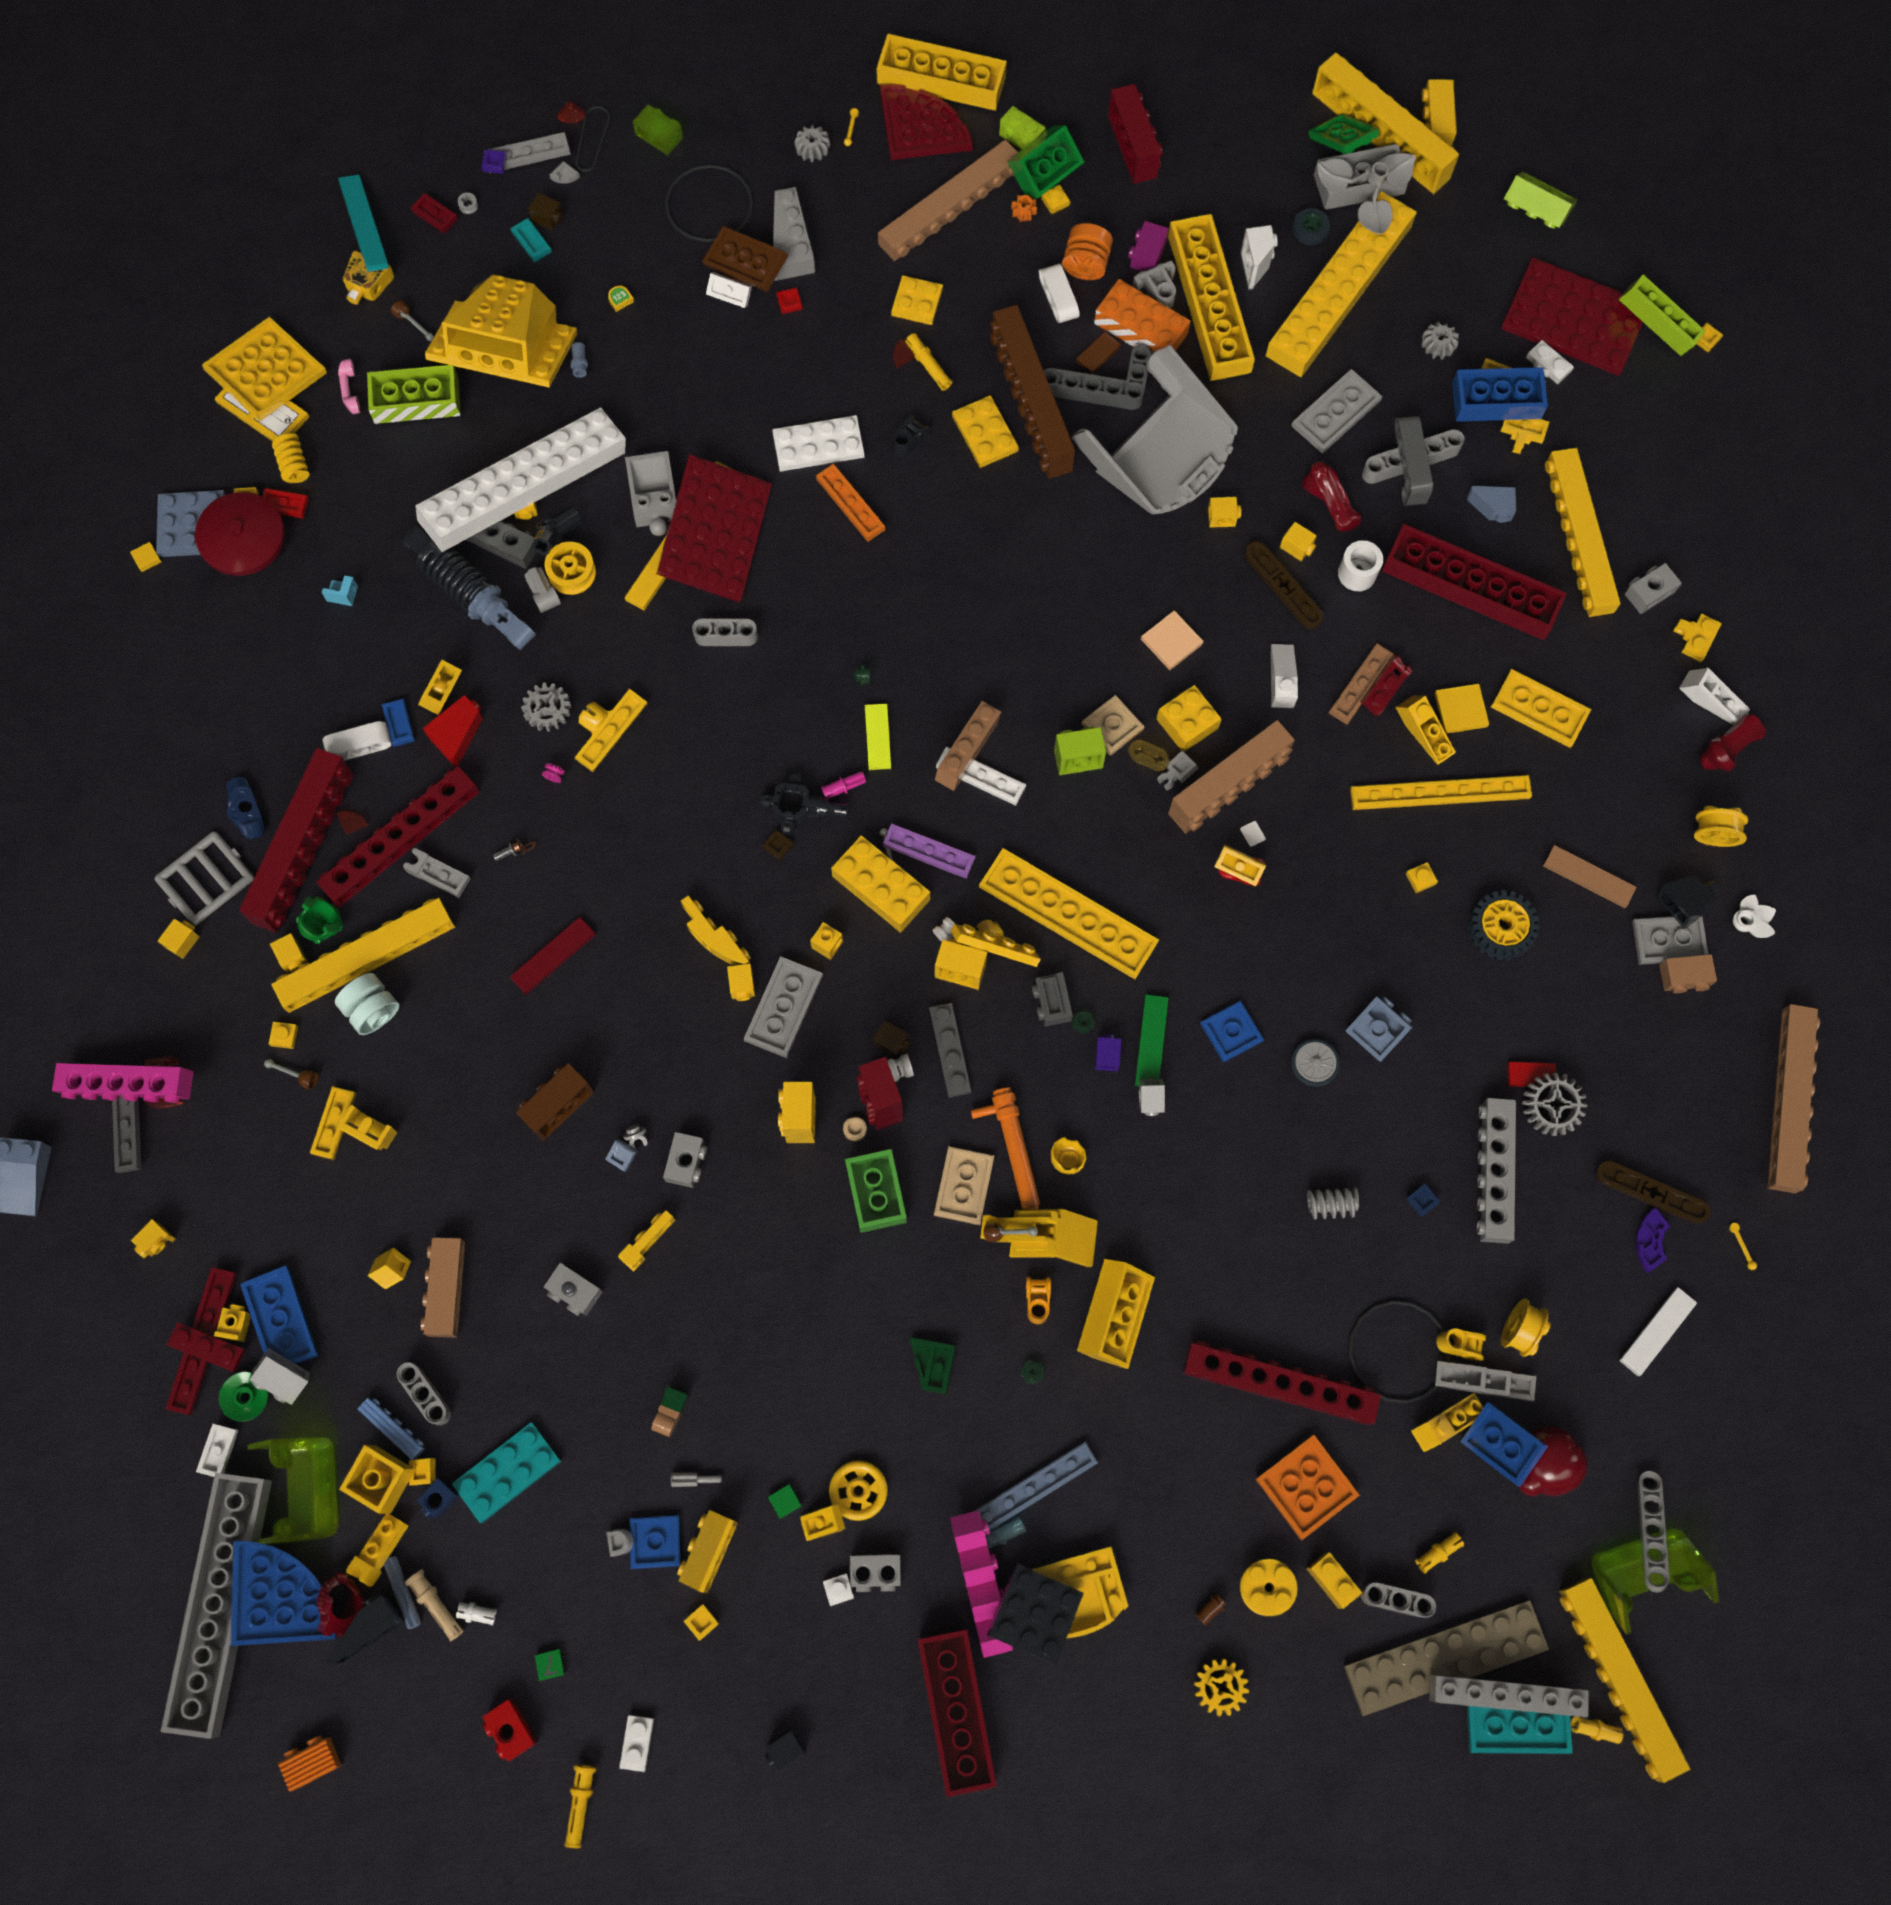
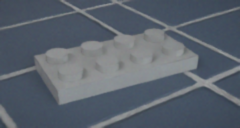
(1336, 411)
(783, 1007)

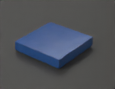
(1231, 1031)
(655, 1542)

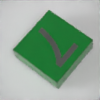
(549, 1665)

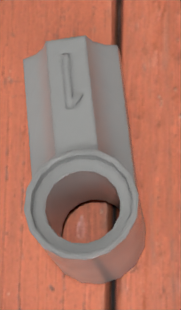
(543, 593)

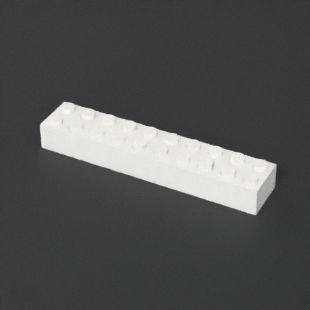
(520, 479)

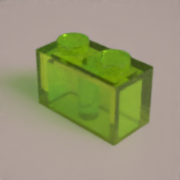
(658, 129)

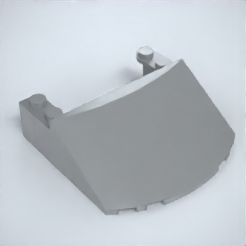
(1174, 449)

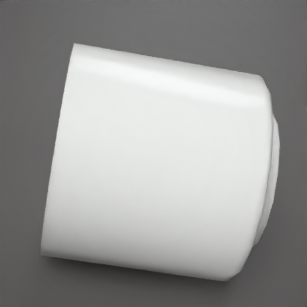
(1360, 565)

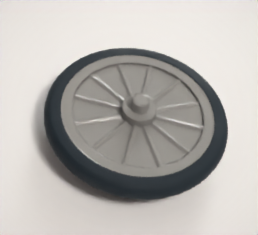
(1315, 1062)

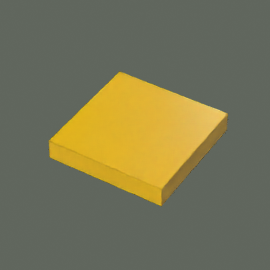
(1461, 708)

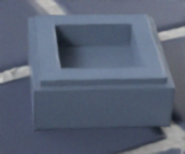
(621, 1154)

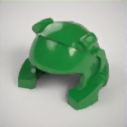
(319, 919)

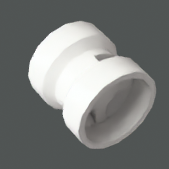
(904, 1065)

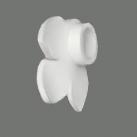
(1756, 916)

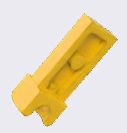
(633, 1255)
(377, 1550)

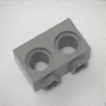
(875, 1564)

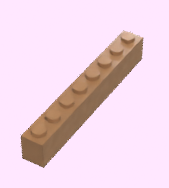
(947, 202)
(1793, 1099)

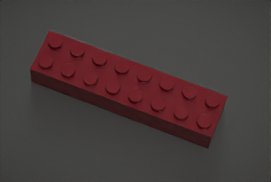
(1474, 582)
(296, 841)

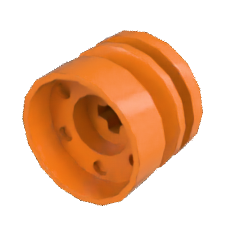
(1087, 251)

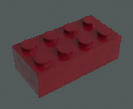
(1134, 133)
(879, 1094)

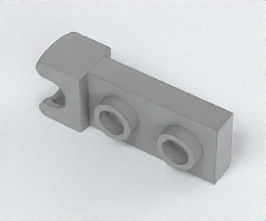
(437, 873)

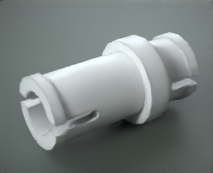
(476, 1613)

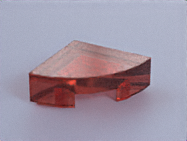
(571, 113)
(902, 354)
(351, 821)

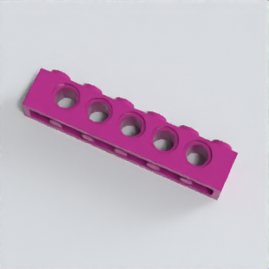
(69, 1077)

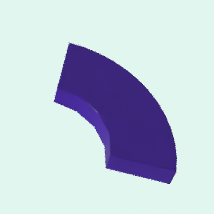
(1650, 1238)

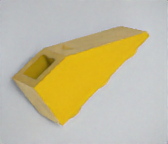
(1425, 727)
(1447, 1423)

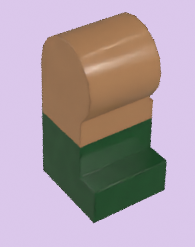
(669, 1411)

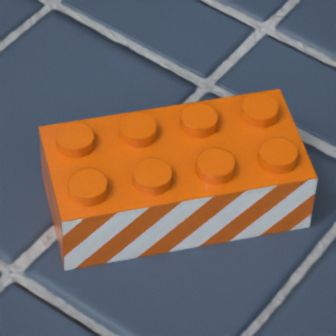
(1140, 319)

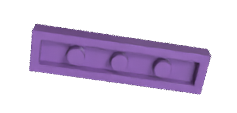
(929, 851)

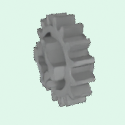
(542, 715)

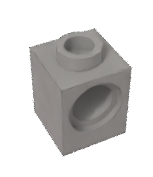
(1151, 1096)

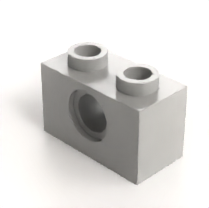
(1661, 579)
(683, 1146)

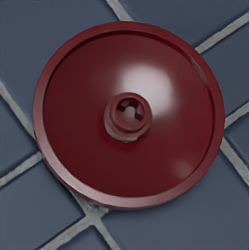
(240, 533)

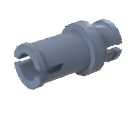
(579, 363)

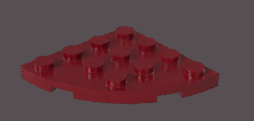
(921, 124)

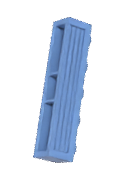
(392, 1428)

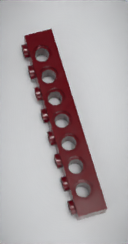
(396, 848)
(1367, 1399)

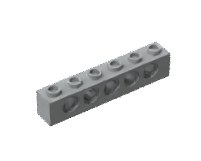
(1505, 1113)
(1508, 1696)

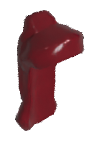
(1325, 484)
(1723, 749)

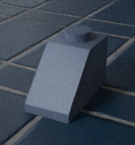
(1494, 502)

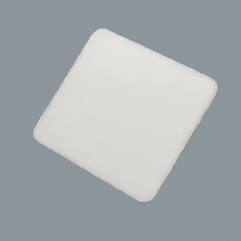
(1252, 833)

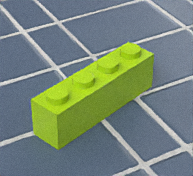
(1662, 315)

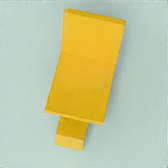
(1059, 1235)

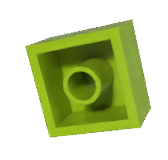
(1079, 750)

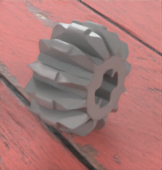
(812, 143)
(1440, 340)

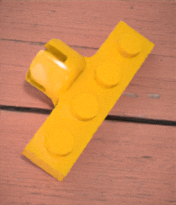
(607, 727)
(992, 939)

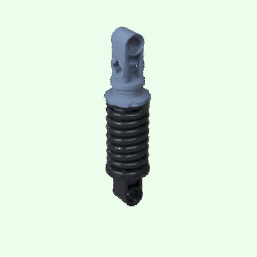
(466, 586)

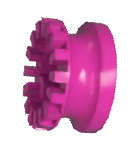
(552, 773)

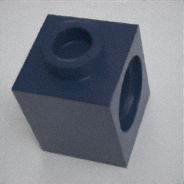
(448, 1496)

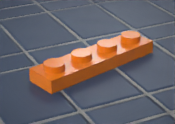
(850, 502)

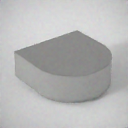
(619, 1542)

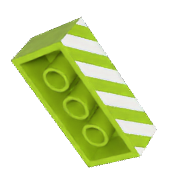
(413, 394)

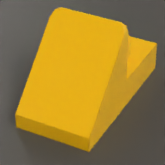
(822, 1522)

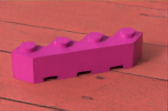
(979, 1576)

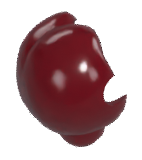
(1560, 1466)

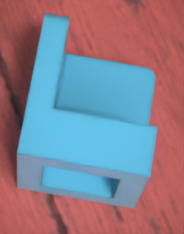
(341, 592)

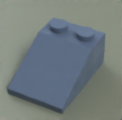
(22, 1175)

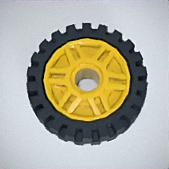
(1494, 939)

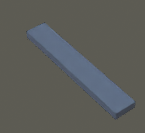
(1037, 1486)

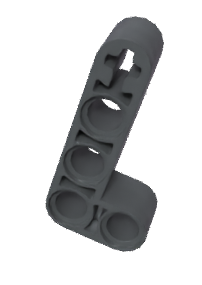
(1414, 461)

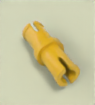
(1439, 1552)
(1596, 1729)

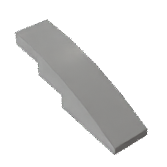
(1485, 1381)

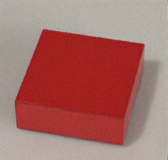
(789, 300)

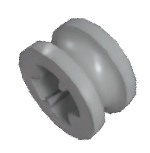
(464, 198)

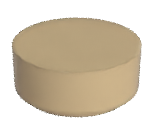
(855, 1129)

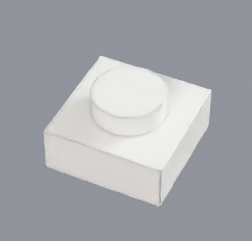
(838, 1589)

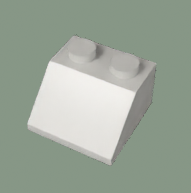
(1257, 252)

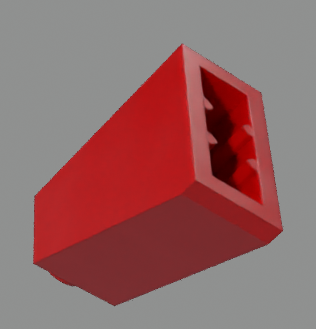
(455, 729)

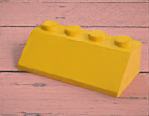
(1116, 1313)

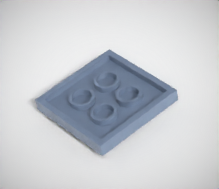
(178, 519)

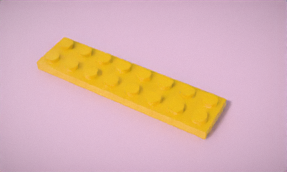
(1069, 913)

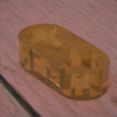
(1146, 759)

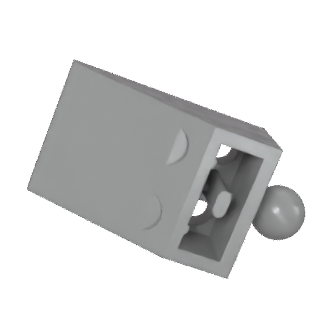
(651, 490)

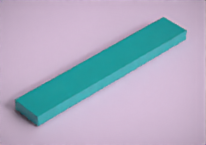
(363, 223)

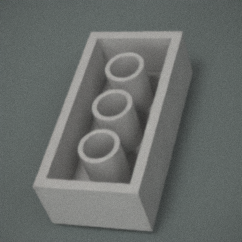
(1360, 190)

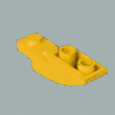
(718, 942)

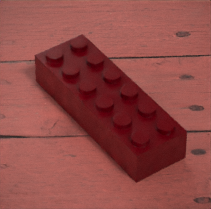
(956, 1713)

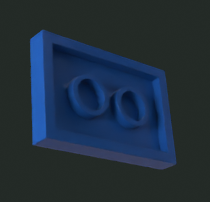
(1504, 1444)

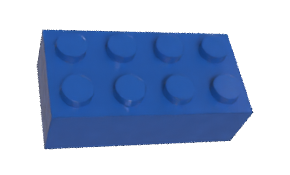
(1499, 394)

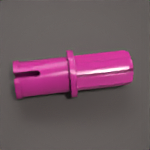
(842, 785)

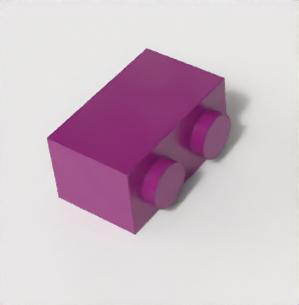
(1149, 246)

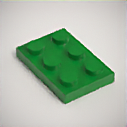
(1344, 133)

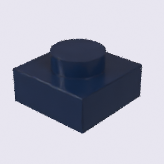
(1422, 1200)

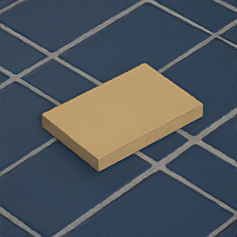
(964, 1185)

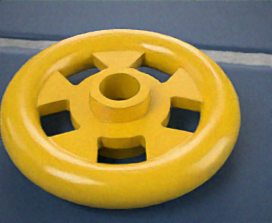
(867, 1509)

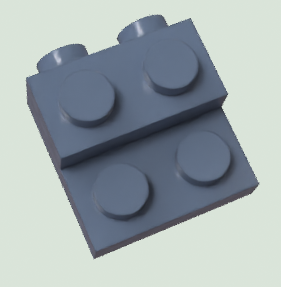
(1380, 1028)

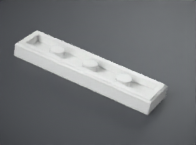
(991, 781)
(1658, 1331)

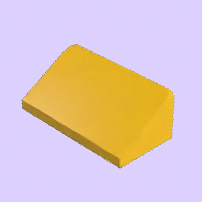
(1240, 865)

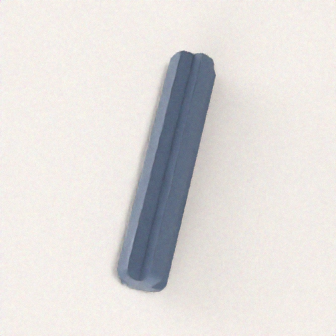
(402, 1593)

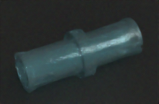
(1005, 1533)

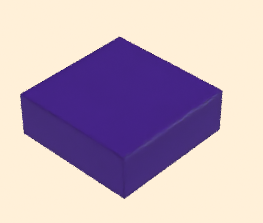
(494, 161)

